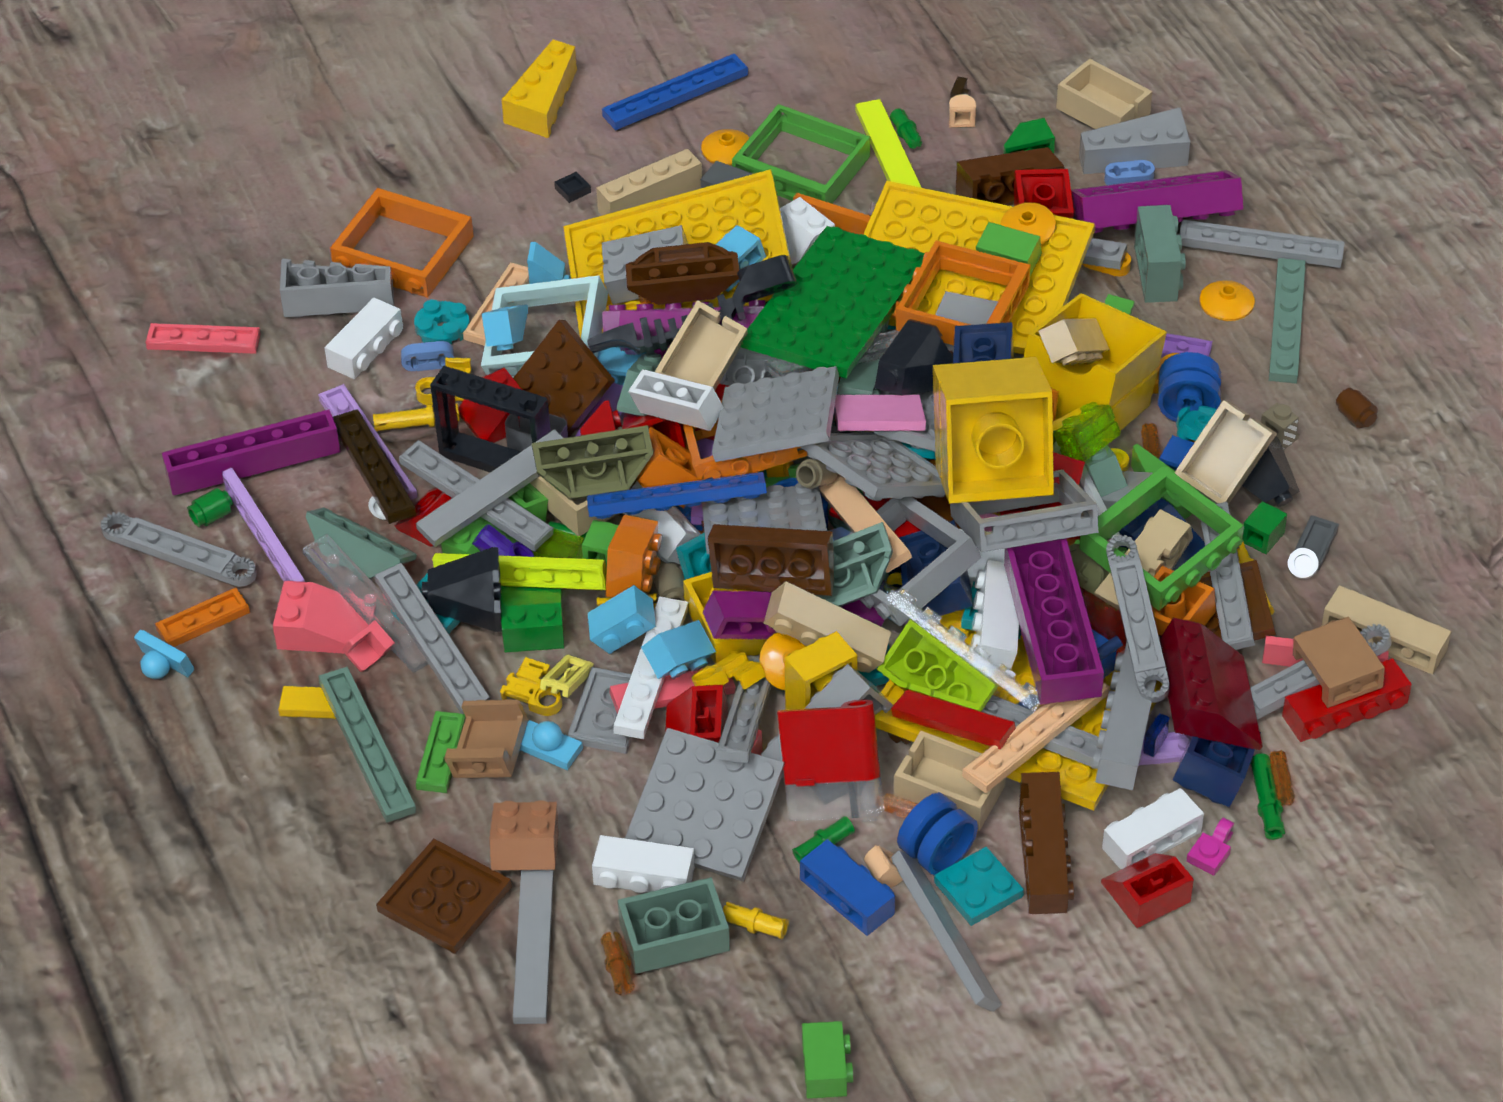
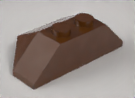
(682, 273)

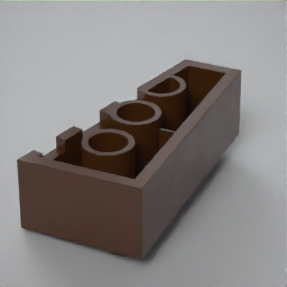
(993, 176)
(1044, 843)

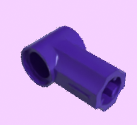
(490, 537)

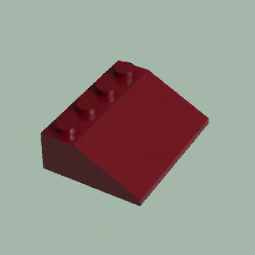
(1208, 686)

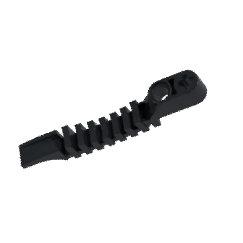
(755, 283)

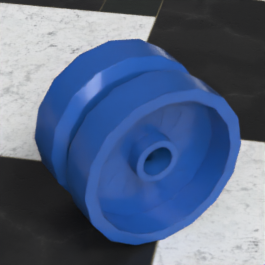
(1188, 381)
(937, 833)

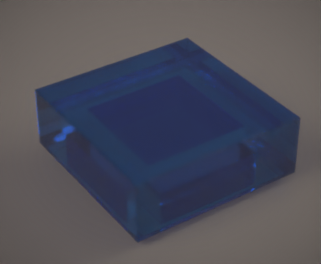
(1156, 735)

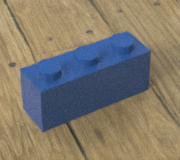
(847, 887)

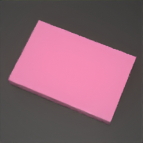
(879, 413)

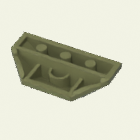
(594, 461)

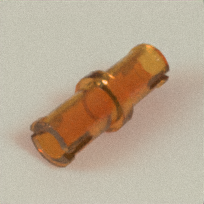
(617, 963)

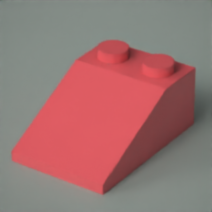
(314, 619)

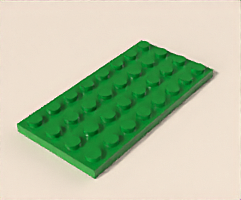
(839, 302)

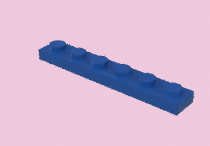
(674, 91)
(687, 494)

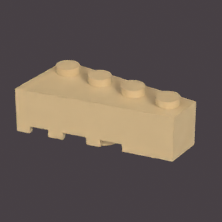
(1157, 545)

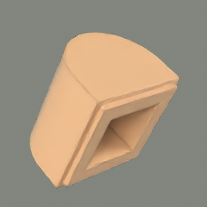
(962, 111)
(881, 866)

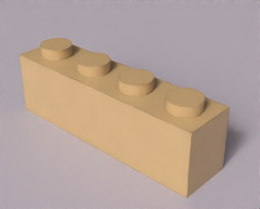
(651, 183)
(1074, 341)
(811, 617)
(1413, 639)

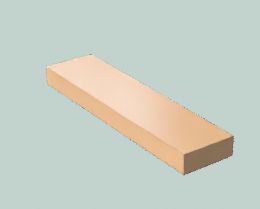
(512, 276)

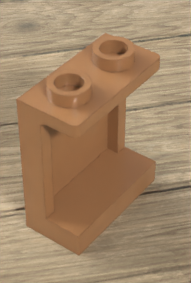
(1340, 661)
(488, 739)

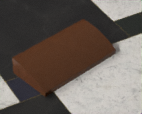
(768, 557)

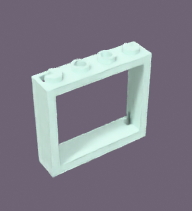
(546, 293)

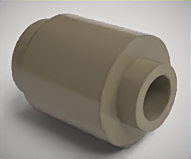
(813, 474)
(670, 582)

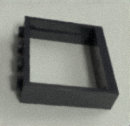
(470, 449)

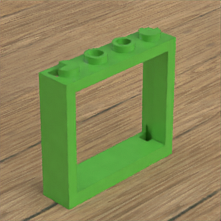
(811, 129)
(1141, 498)

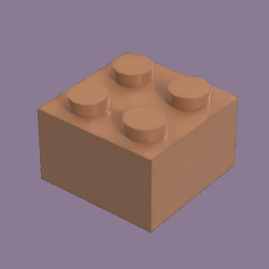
(524, 835)

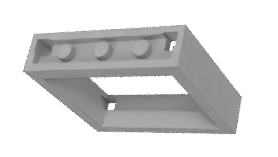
(1074, 518)
(939, 573)

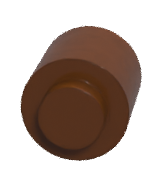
(1356, 408)

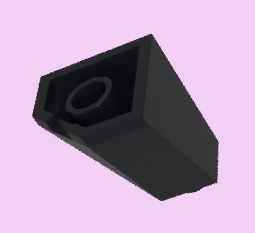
(910, 359)
(1272, 477)
(467, 589)

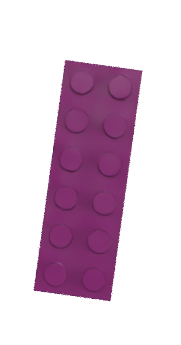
(1187, 194)
(1054, 622)

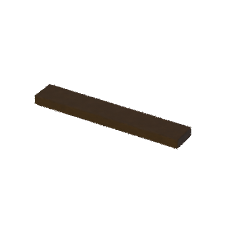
(374, 467)

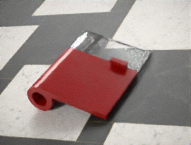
(831, 762)

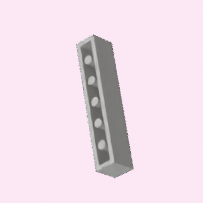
(1125, 727)

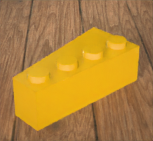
(541, 90)

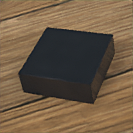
(572, 187)

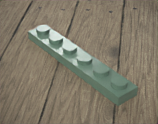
(1287, 320)
(367, 744)

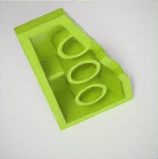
(932, 668)

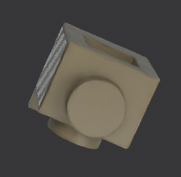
(1282, 418)

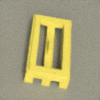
(572, 677)

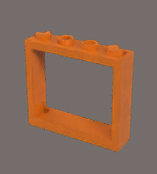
(420, 214)
(970, 263)
(708, 468)

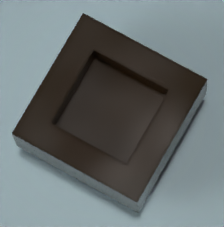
(960, 87)

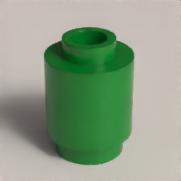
(210, 507)

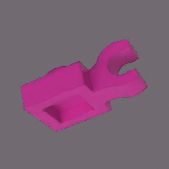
(1211, 852)

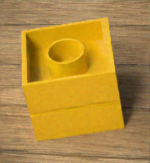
(1120, 378)
(993, 430)

